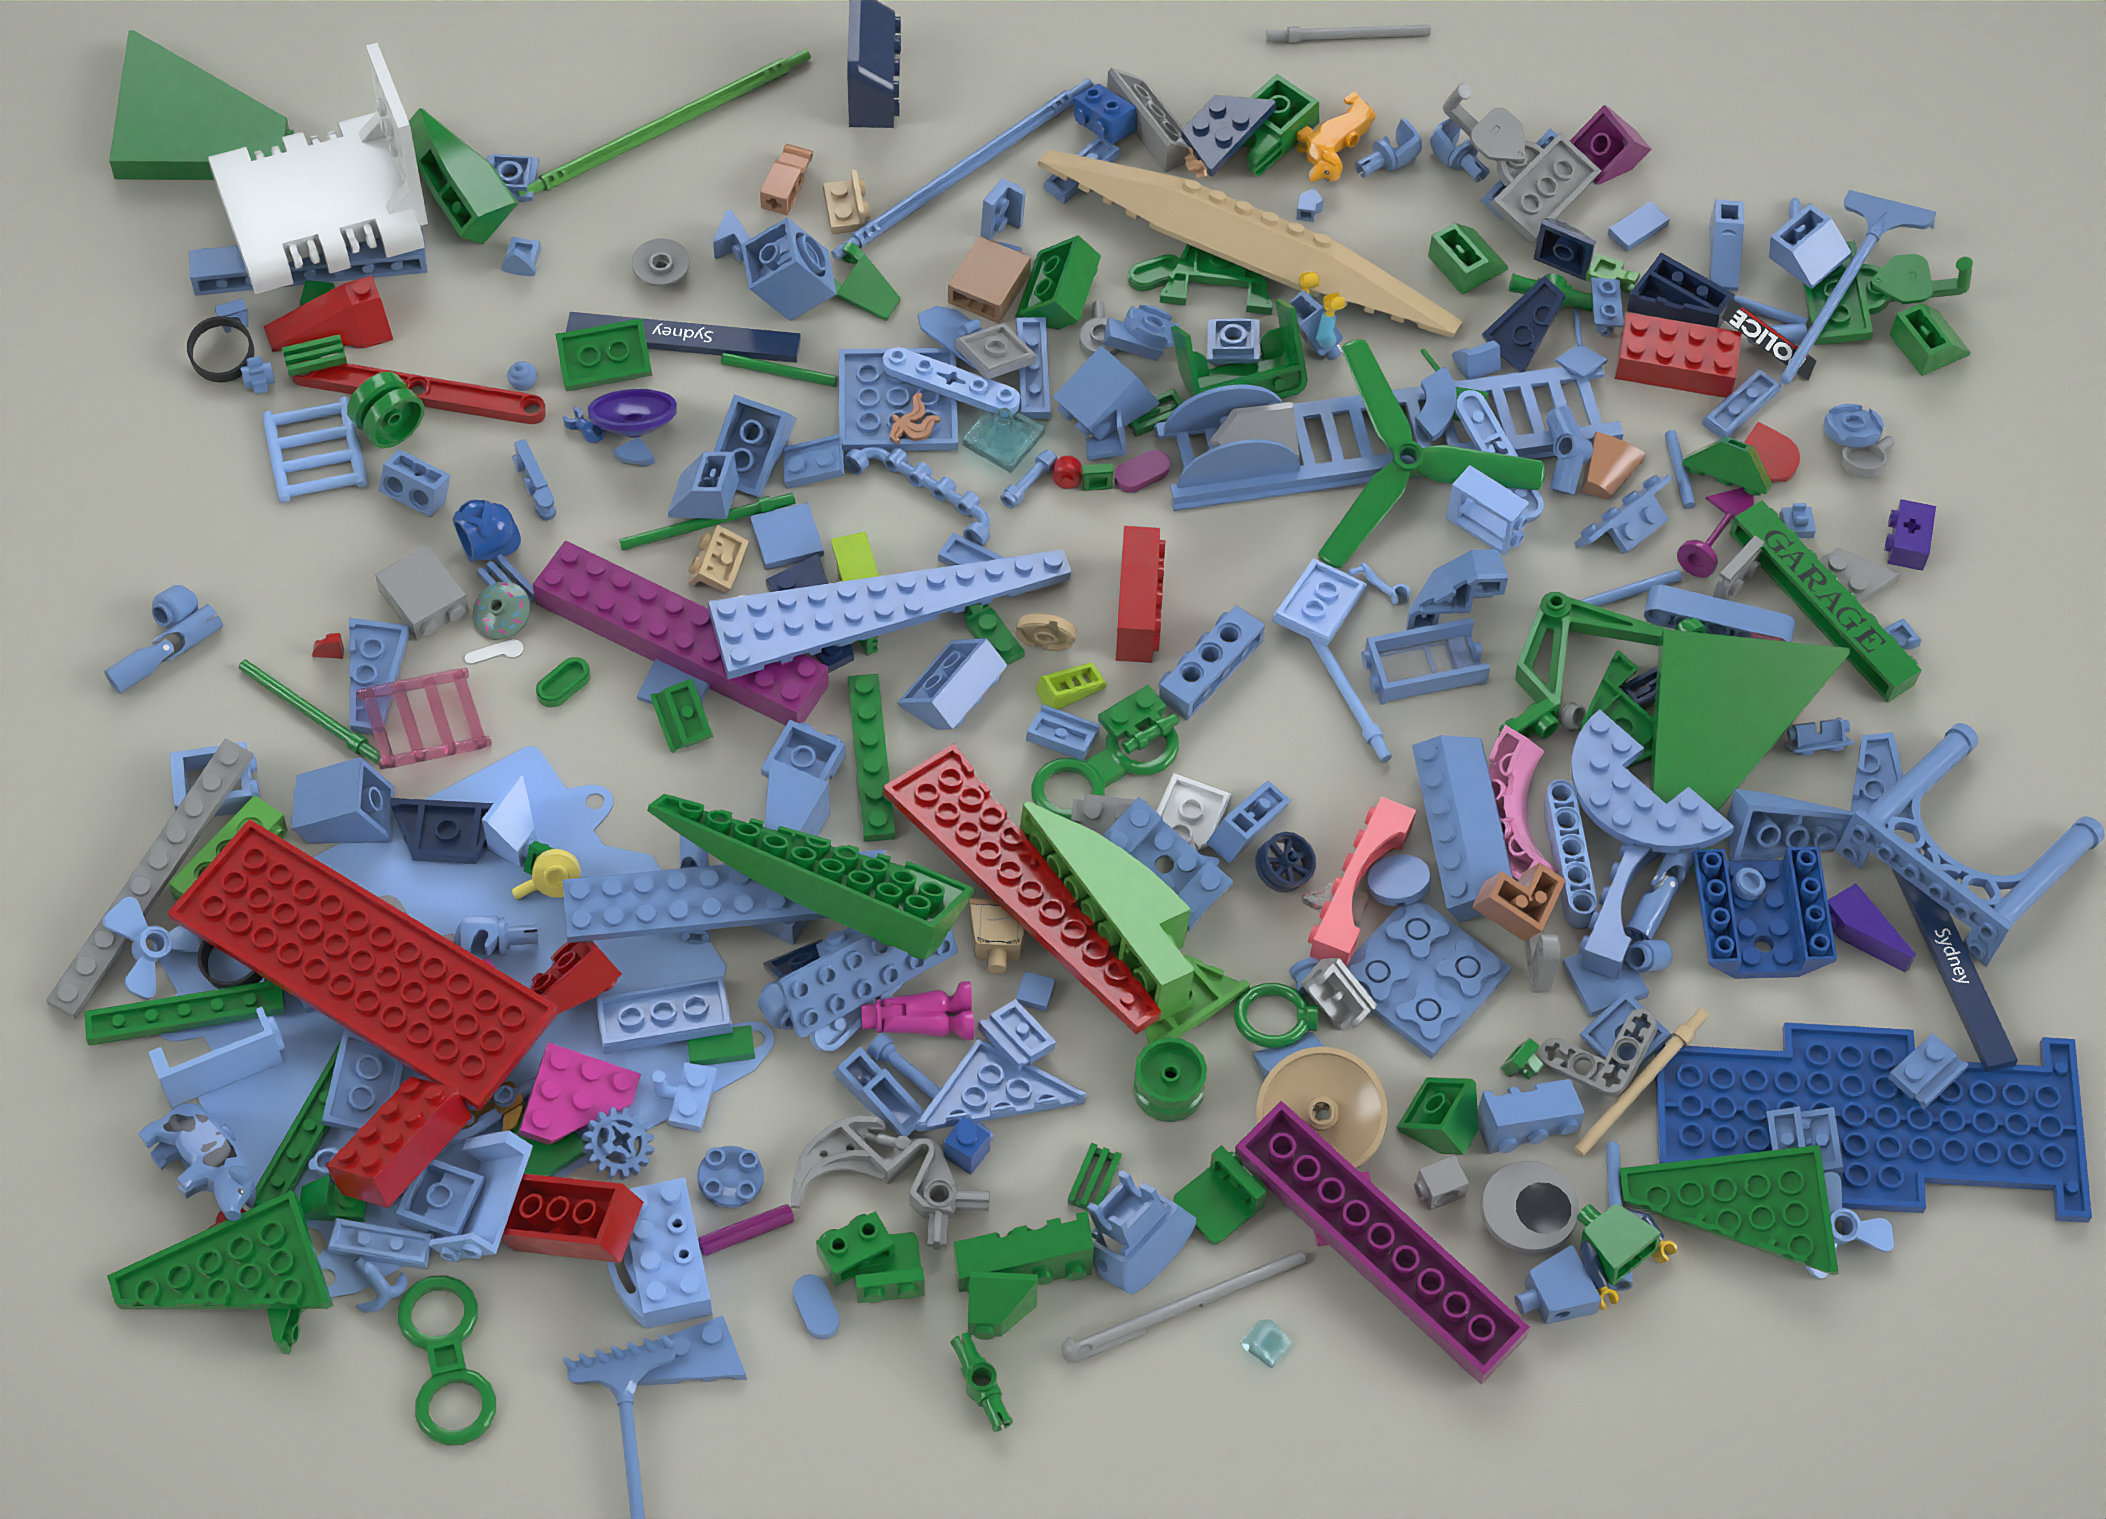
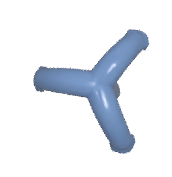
(379, 1285)

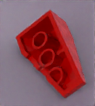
(347, 310)
(576, 975)

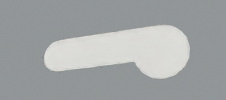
(510, 648)

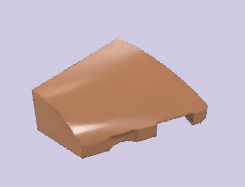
(1609, 465)

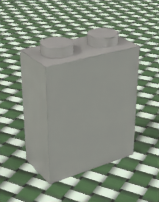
(422, 592)

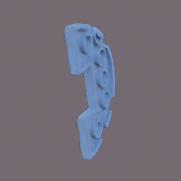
(1629, 808)

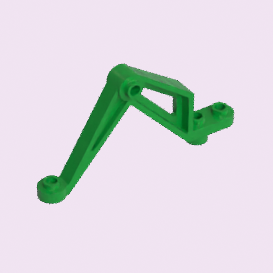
(1564, 615)

